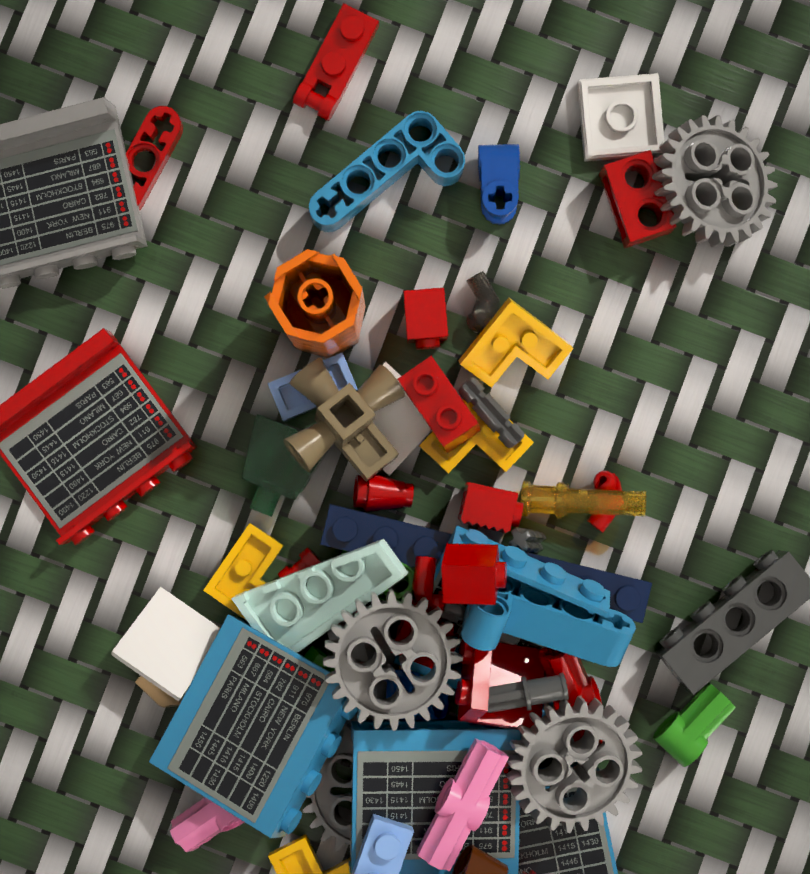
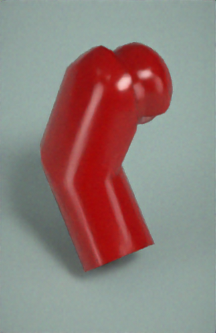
(604, 481)
(424, 581)

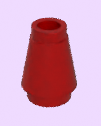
(381, 493)

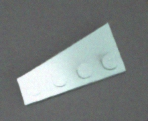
(309, 601)

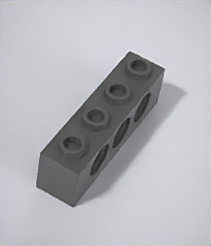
(791, 591)

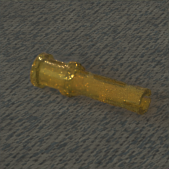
(564, 500)

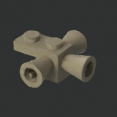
(345, 419)

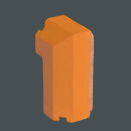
(318, 303)

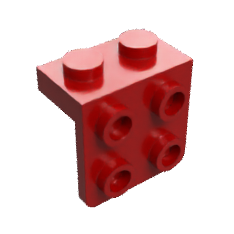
(494, 668)

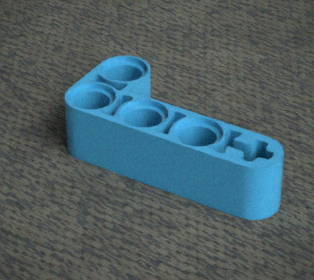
(381, 177)
(548, 622)

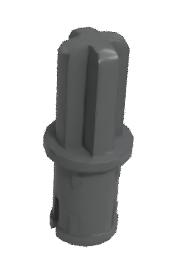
(527, 693)

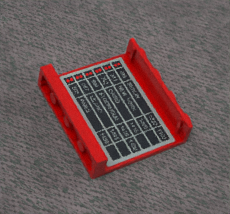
(90, 437)

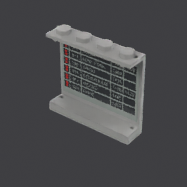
(65, 192)

